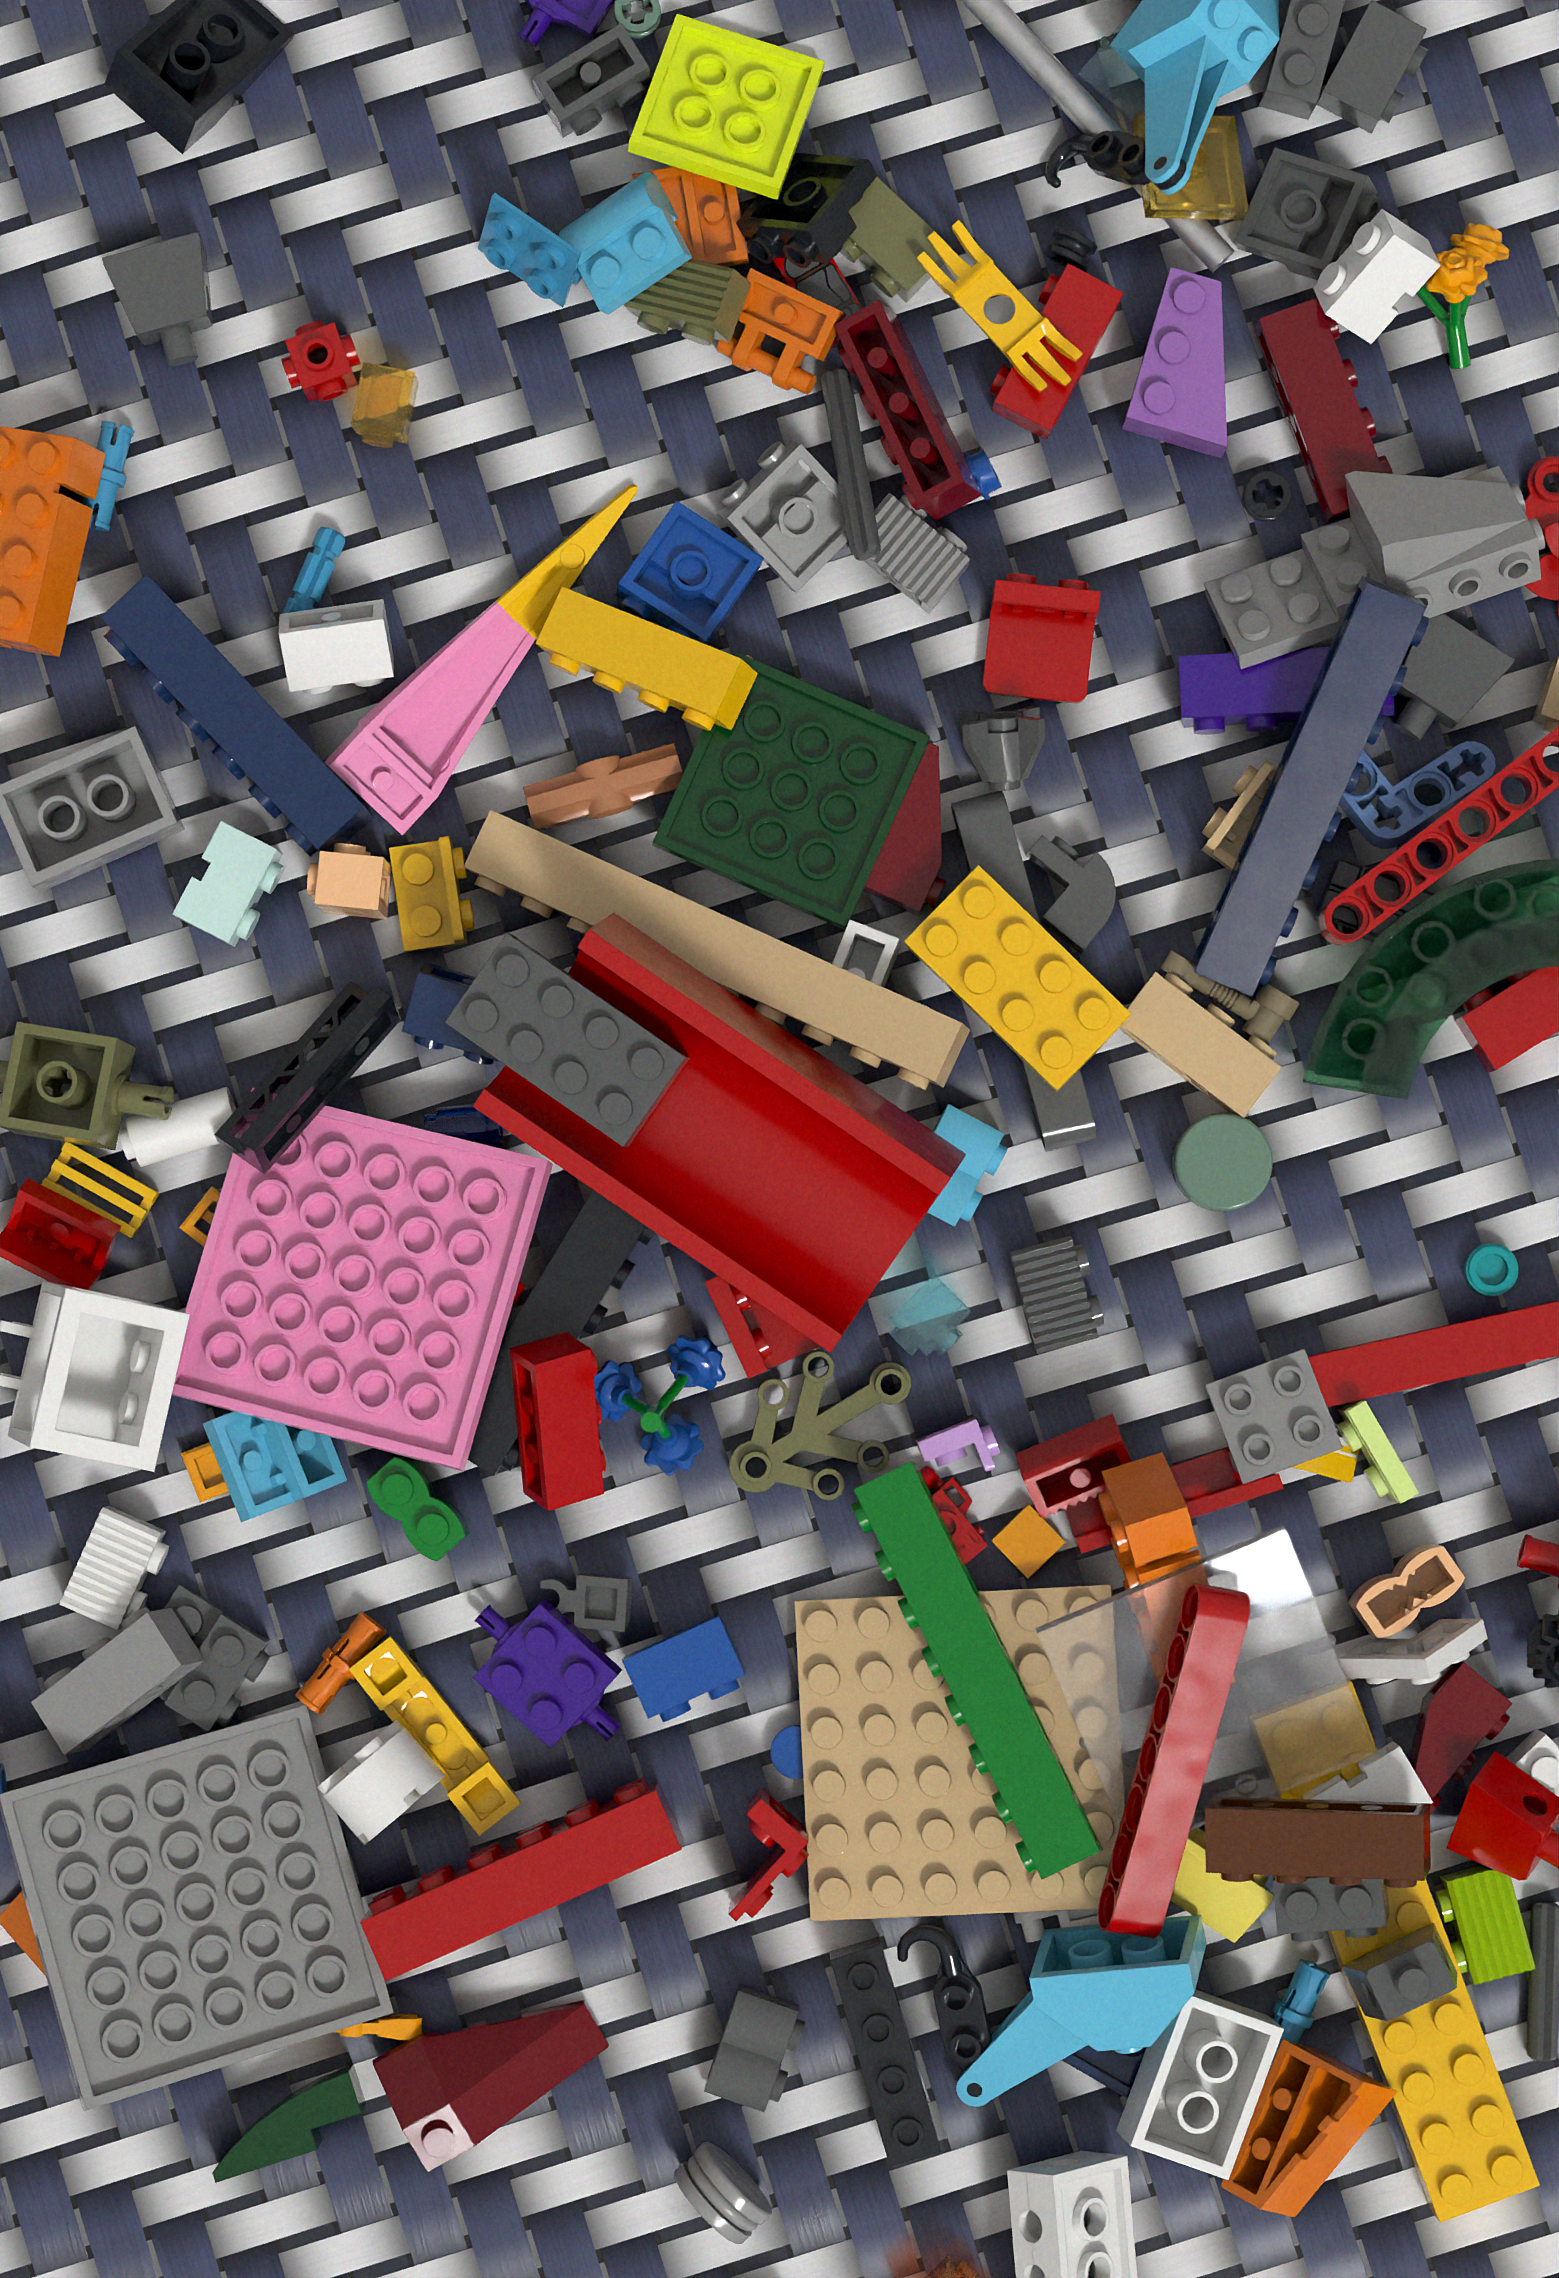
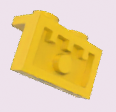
(430, 895)

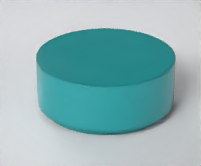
(1490, 1269)

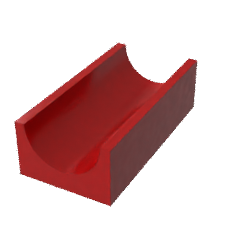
(757, 1151)

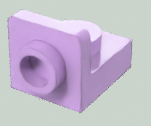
(949, 1444)

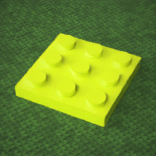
(726, 106)

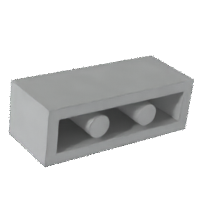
(116, 1679)

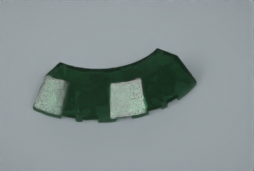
(1428, 969)

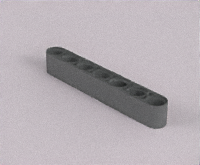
(991, 843)

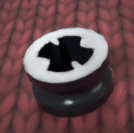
(1070, 248)
(1273, 481)

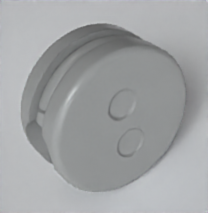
(722, 2193)

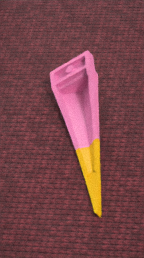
(423, 727)

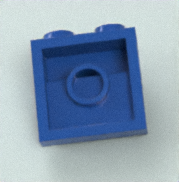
(688, 576)

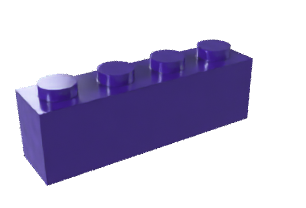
(1273, 691)

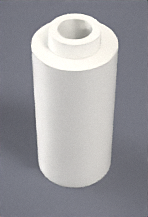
(186, 1130)

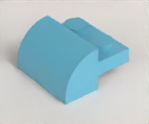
(627, 242)
(271, 1462)

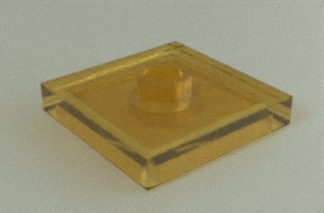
(1215, 181)

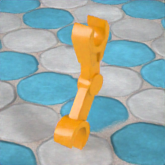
(390, 2026)

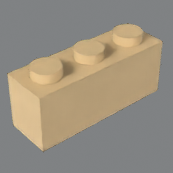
(1200, 1044)

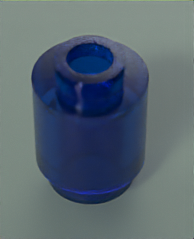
(464, 1123)

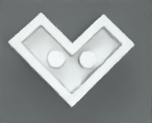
(1415, 1658)

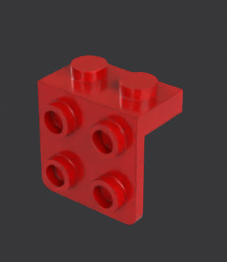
(1040, 639)

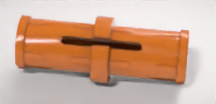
(333, 1670)

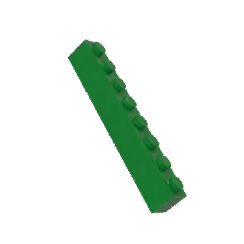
(977, 1671)

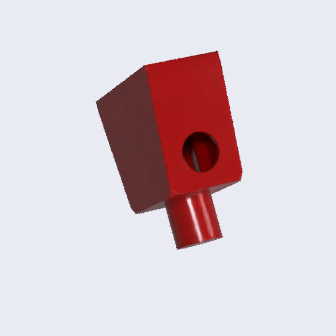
(1507, 1821)

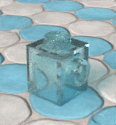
(929, 1319)

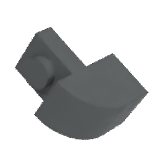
(1088, 893)

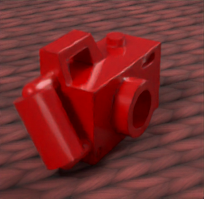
(966, 1537)

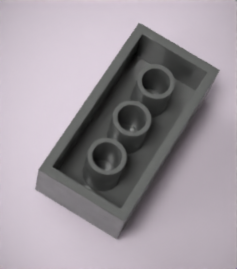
(567, 1040)

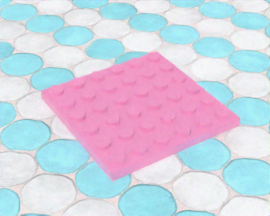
(363, 1284)

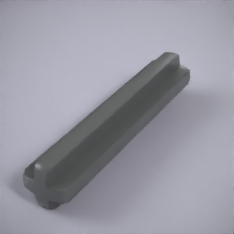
(1543, 1982)

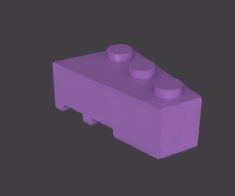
(1182, 371)

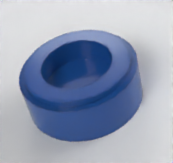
(787, 1752)

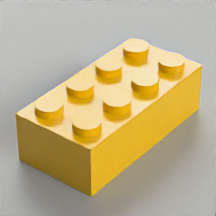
(1017, 978)

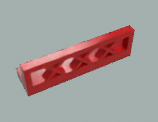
(1204, 1482)

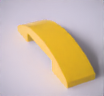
(412, 1700)

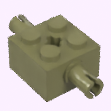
(99, 1091)

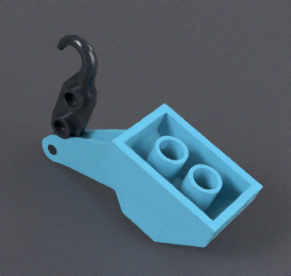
(1188, 60)
(1083, 1992)

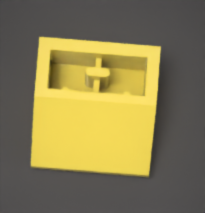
(1222, 1904)

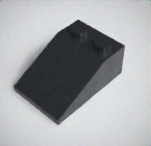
(195, 64)

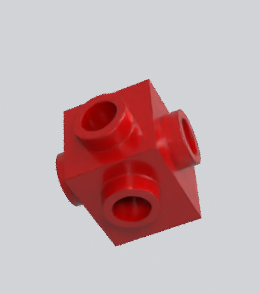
(326, 379)

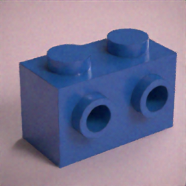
(685, 1667)

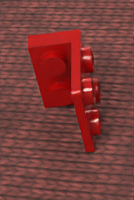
(755, 1332)
(770, 1824)

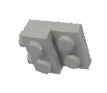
(788, 513)

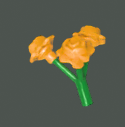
(1458, 280)

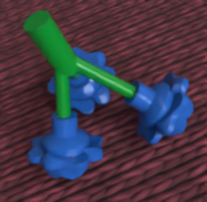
(671, 1442)

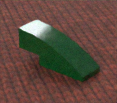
(293, 2124)

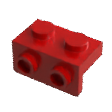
(57, 1237)

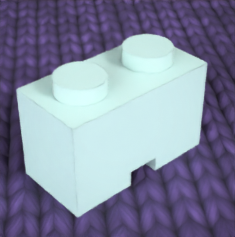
(231, 886)

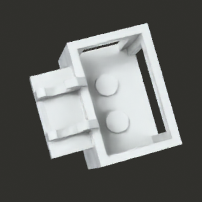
(96, 1375)

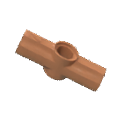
(603, 787)

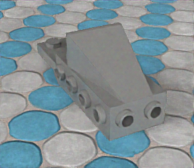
(1412, 533)

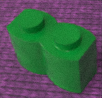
(408, 1496)

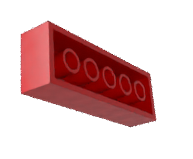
(521, 1880)

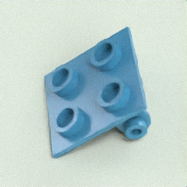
(529, 251)

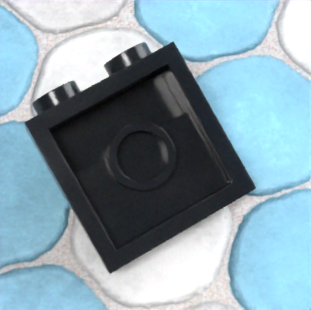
(811, 211)

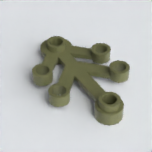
(812, 1431)

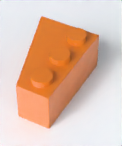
(1302, 2127)

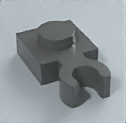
(597, 1600)

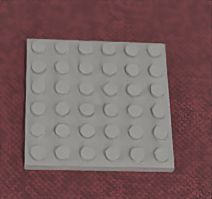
(193, 1906)

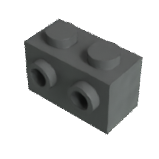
(592, 82)
(1320, 1906)

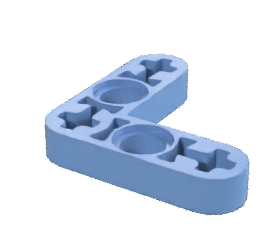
(1401, 801)

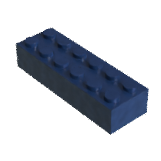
(226, 706)

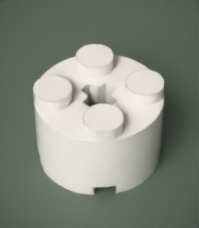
(381, 1782)

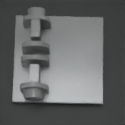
(1273, 1416)

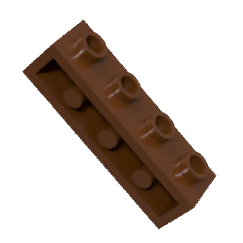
(1318, 1840)

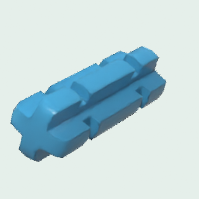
(316, 570)

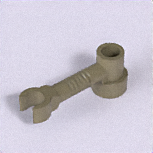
(1262, 1013)

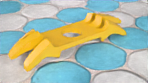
(981, 282)

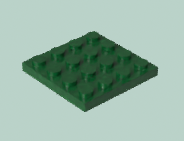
(793, 795)

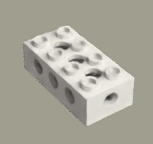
(1073, 2217)

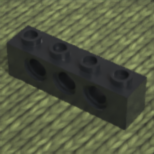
(884, 2051)

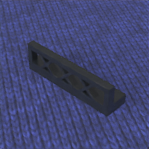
(315, 1081)

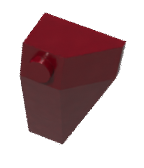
(474, 2080)

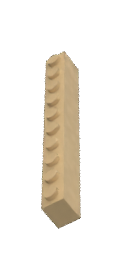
(730, 953)

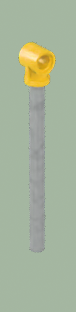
(1082, 110)

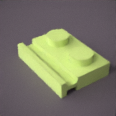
(1386, 1472)

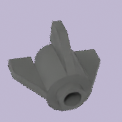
(1003, 744)

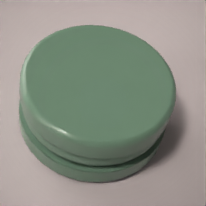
(1222, 1162)

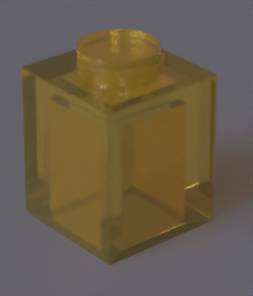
(384, 405)

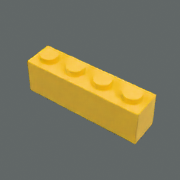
(646, 659)

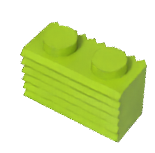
(1485, 1923)

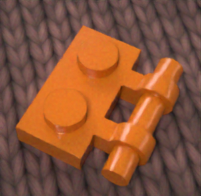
(789, 317)

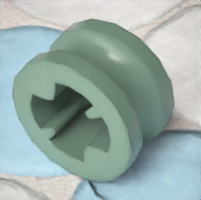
(651, 19)

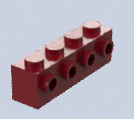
(1319, 401)
(906, 410)

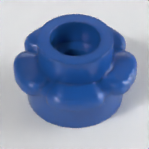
(983, 473)

